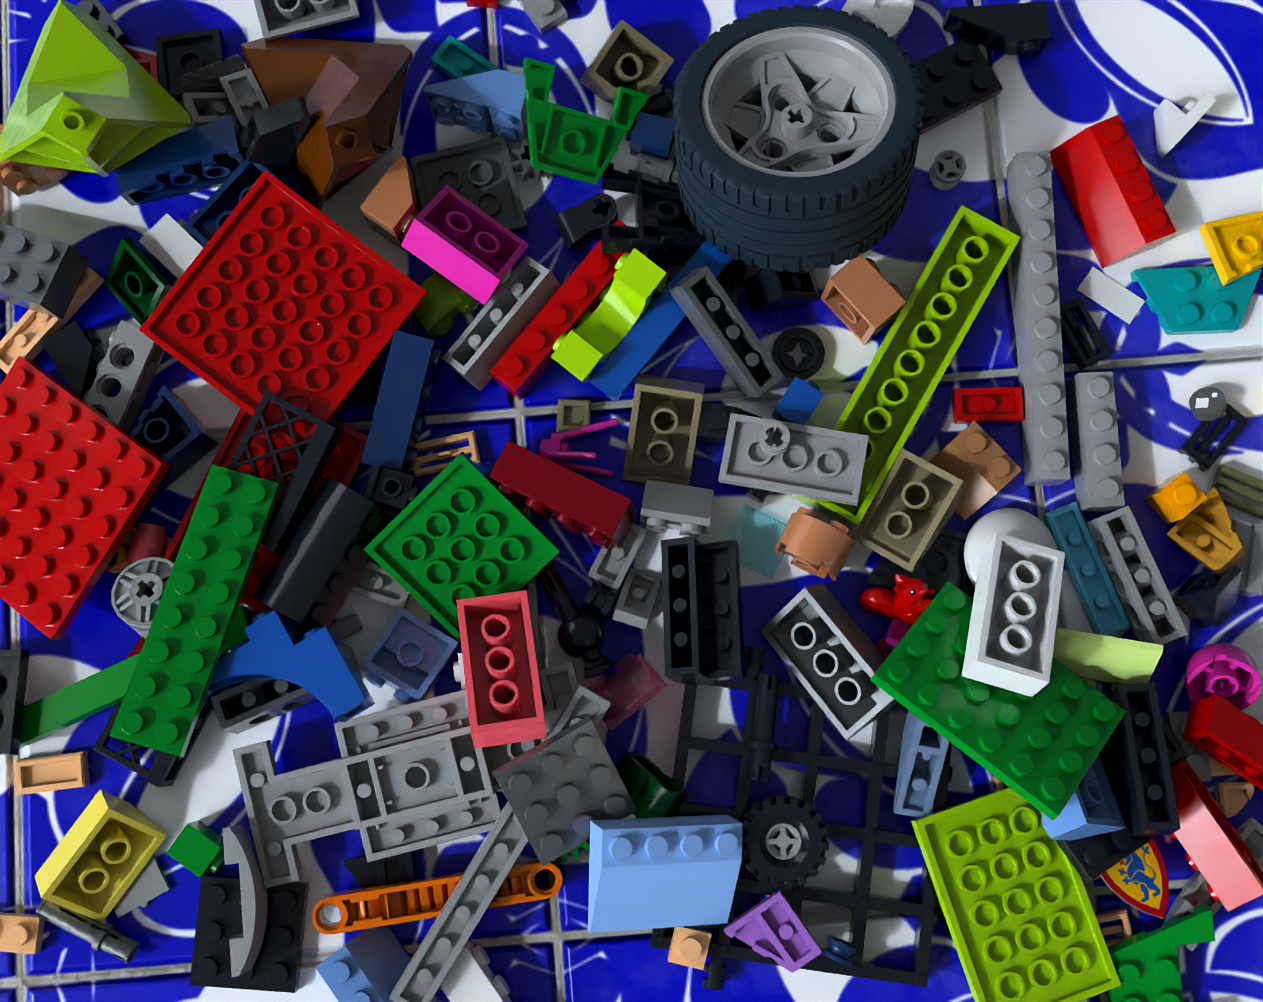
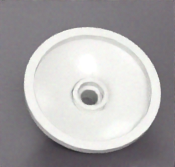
(1006, 521)

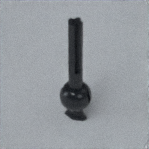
(579, 633)

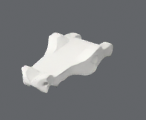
(886, 14)

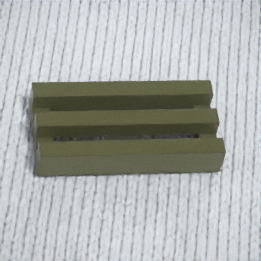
(1242, 478)

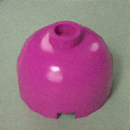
(1223, 672)

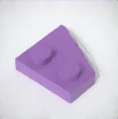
(776, 932)

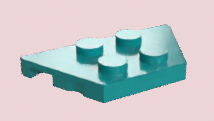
(1194, 299)

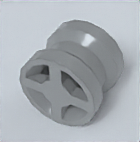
(950, 162)

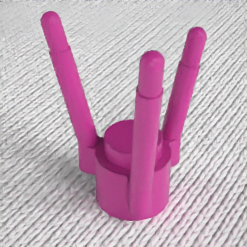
(560, 451)

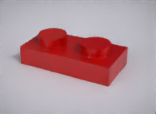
(987, 405)

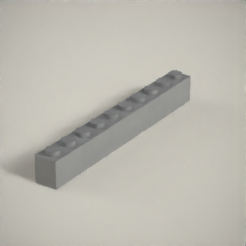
(1038, 320)

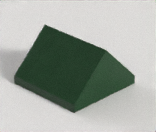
(136, 280)

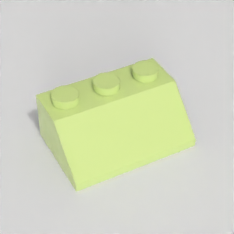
(1106, 658)

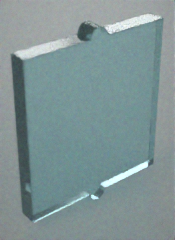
(757, 538)

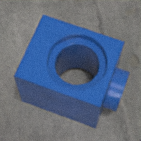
(798, 402)

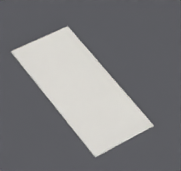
(1111, 295)

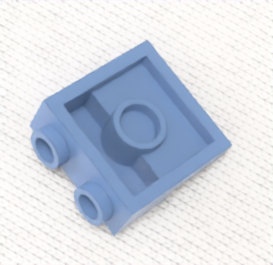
(408, 657)

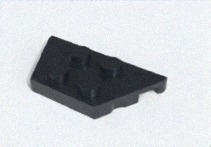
(940, 564)

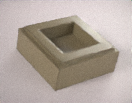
(573, 414)

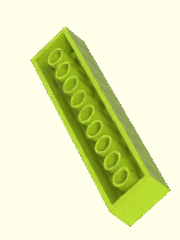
(919, 349)

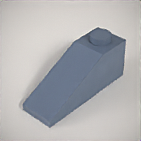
(919, 768)

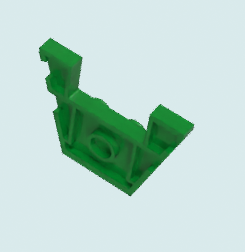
(571, 140)
(1150, 961)

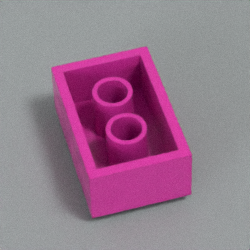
(464, 244)

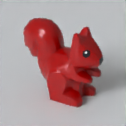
(905, 604)

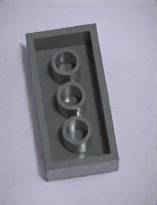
(38, 271)

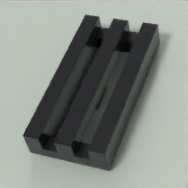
(1092, 329)
(1195, 455)

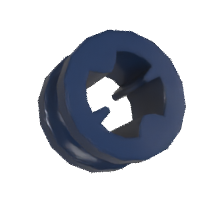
(840, 950)

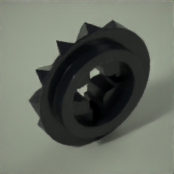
(809, 344)

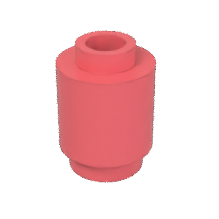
(146, 542)

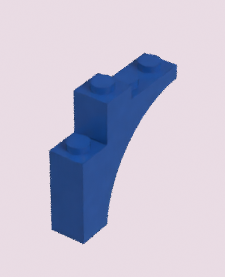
(315, 664)

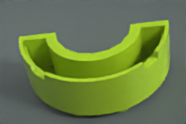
(615, 316)

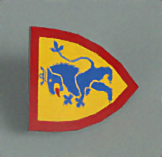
(1141, 880)

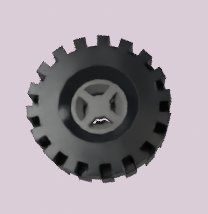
(796, 849)

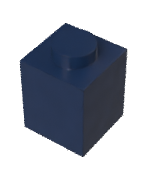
(651, 135)

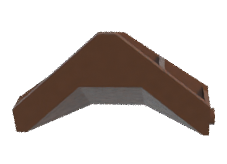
(351, 101)

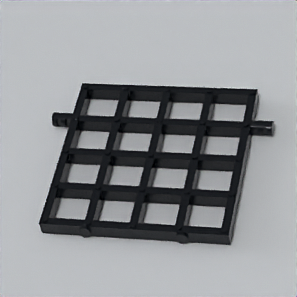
(867, 833)

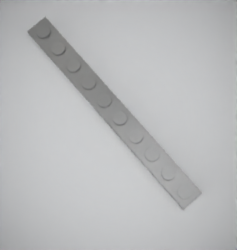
(481, 879)

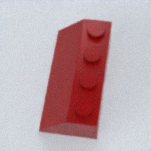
(1111, 192)

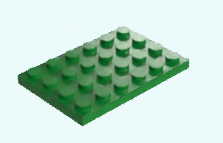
(1029, 743)

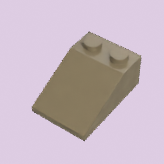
(663, 430)
(910, 510)

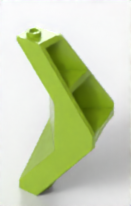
(85, 101)

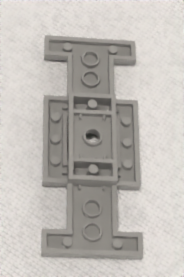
(372, 786)

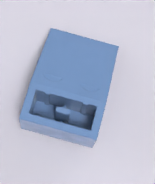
(482, 103)

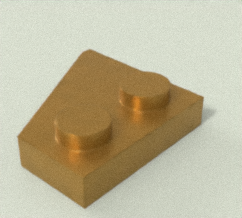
(1209, 534)

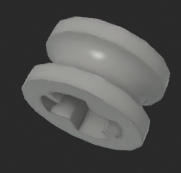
(785, 438)

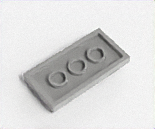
(815, 466)

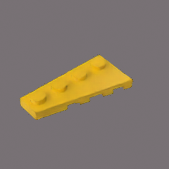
(1235, 245)

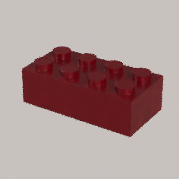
(563, 495)

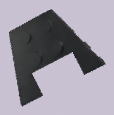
(658, 215)

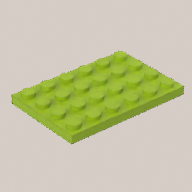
(1013, 903)

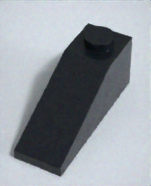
(1003, 27)
(1209, 596)

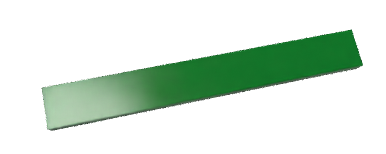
(98, 692)

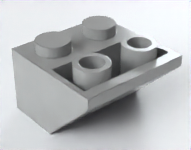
(676, 508)

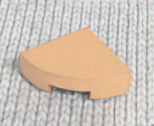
(1233, 796)

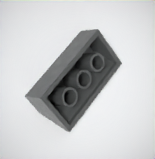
(830, 658)

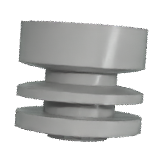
(139, 592)

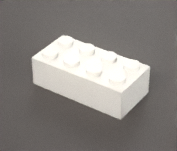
(1014, 615)

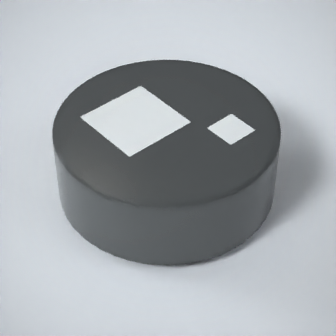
(1207, 404)

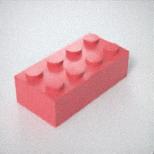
(500, 669)

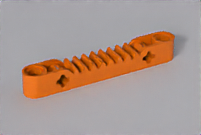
(424, 898)

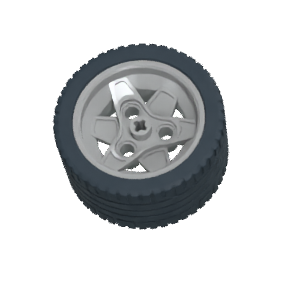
(801, 98)

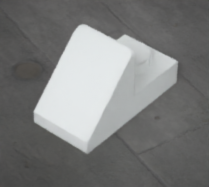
(1173, 123)

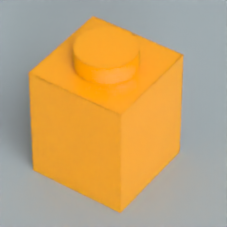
(1175, 498)

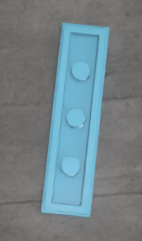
(1087, 570)

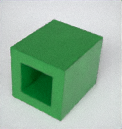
(198, 849)

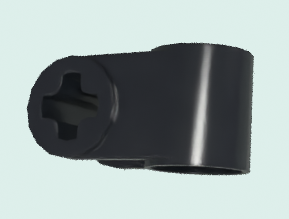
(583, 223)

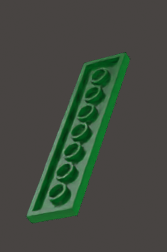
(196, 611)

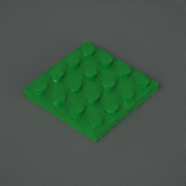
(461, 543)

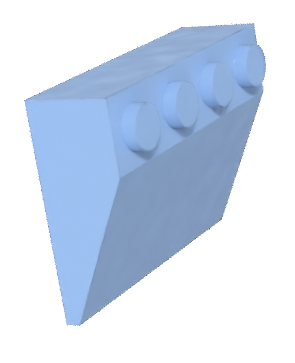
(662, 872)

